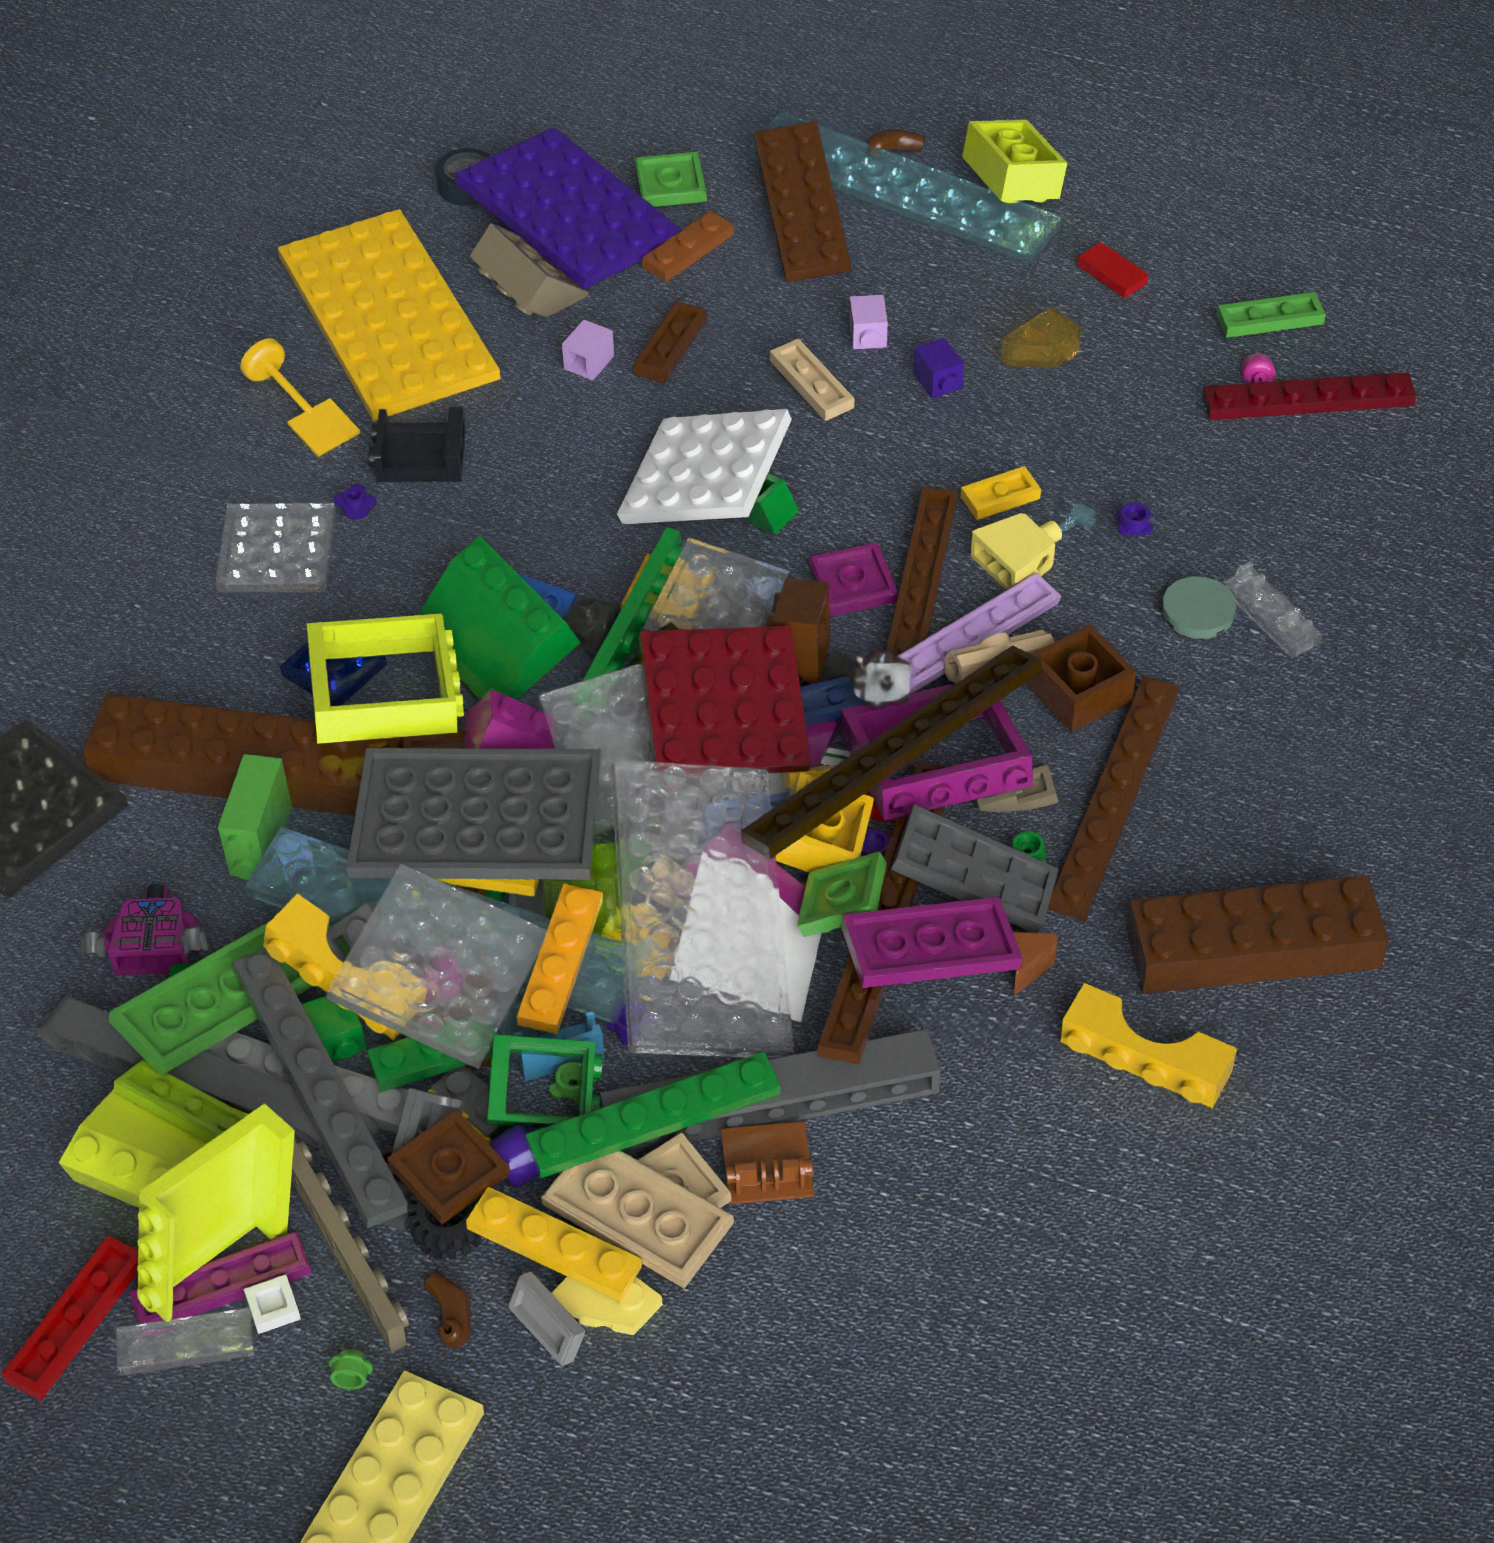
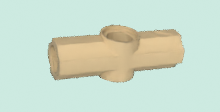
(967, 660)

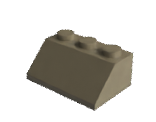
(524, 273)

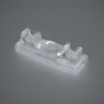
(1272, 611)

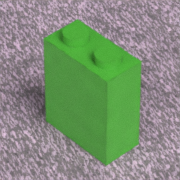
(254, 813)

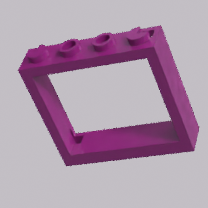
(943, 785)

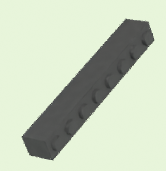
(817, 1086)

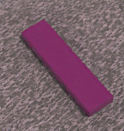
(227, 1277)

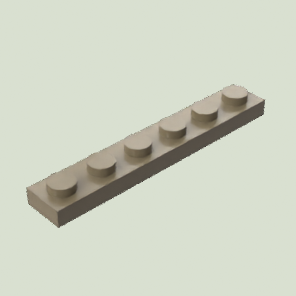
(348, 1251)

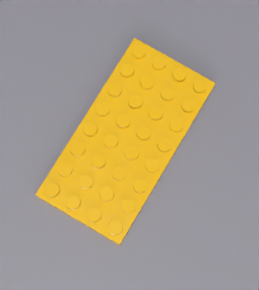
(388, 314)

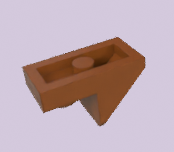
(1038, 956)

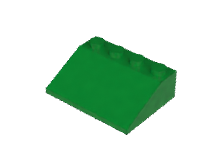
(498, 623)

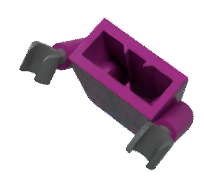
(147, 935)

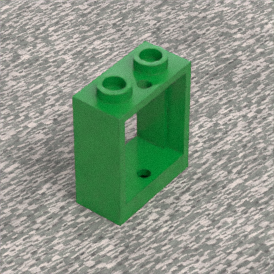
(504, 1045)

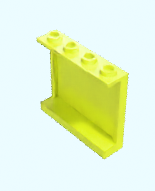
(212, 1202)

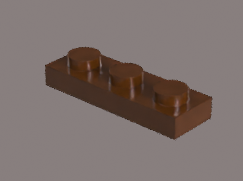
(670, 342)

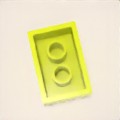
(1014, 160)

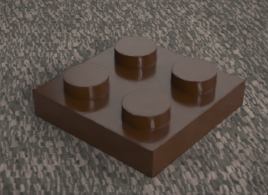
(448, 1166)

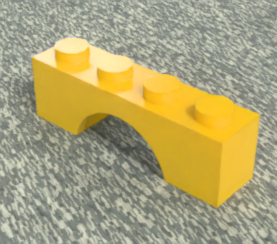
(300, 940)
(1190, 1067)

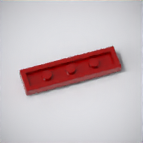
(73, 1319)

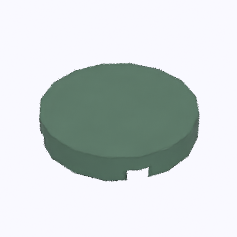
(1198, 607)

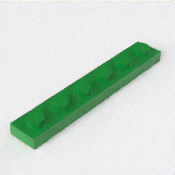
(625, 631)
(652, 1114)

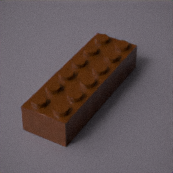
(1256, 934)

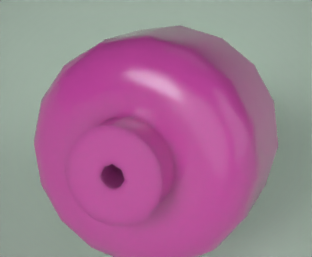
(1257, 368)

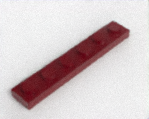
(1309, 396)

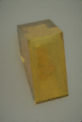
(1042, 341)

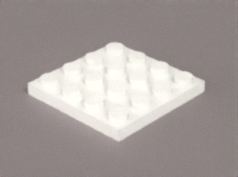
(705, 467)

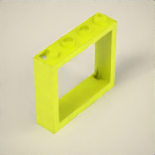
(377, 638)

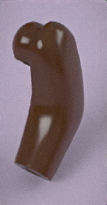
(897, 140)
(455, 1310)

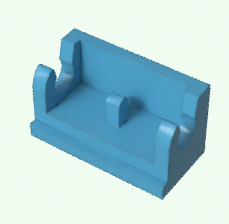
(541, 1065)

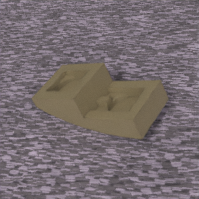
(1032, 797)

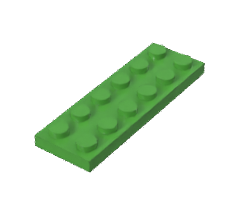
(195, 1006)

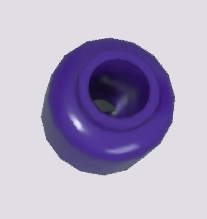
(514, 1151)

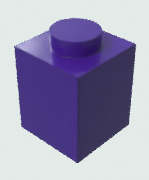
(938, 367)

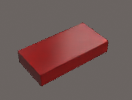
(1112, 270)

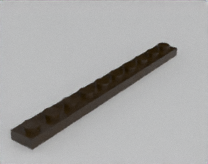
(889, 752)

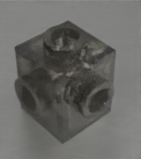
(591, 622)
(880, 678)

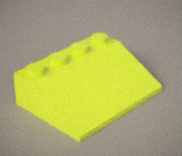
(125, 1149)

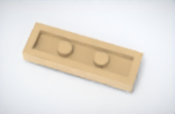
(812, 379)

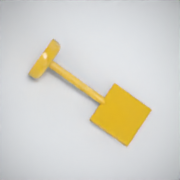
(318, 427)

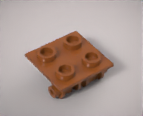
(767, 1162)

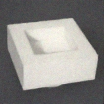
(272, 1304)

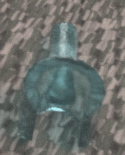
(1081, 516)

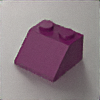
(506, 724)

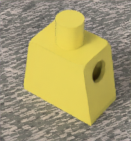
(1015, 548)

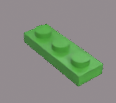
(1270, 314)

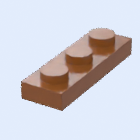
(687, 246)

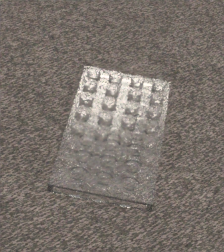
(698, 912)

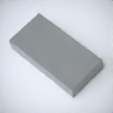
(546, 1318)

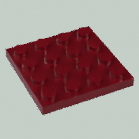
(725, 698)

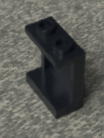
(418, 449)

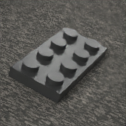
(974, 867)

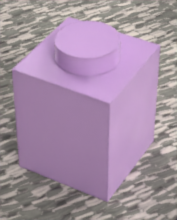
(868, 321)
(588, 349)

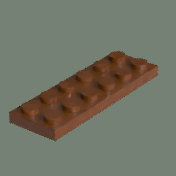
(802, 202)

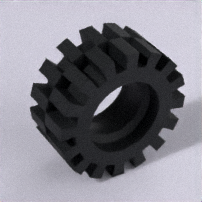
(440, 1238)

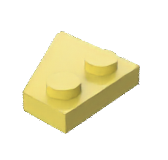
(599, 1310)

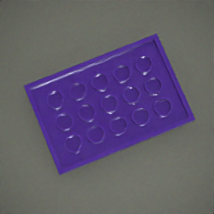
(567, 207)

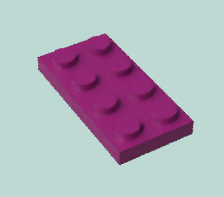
(931, 942)

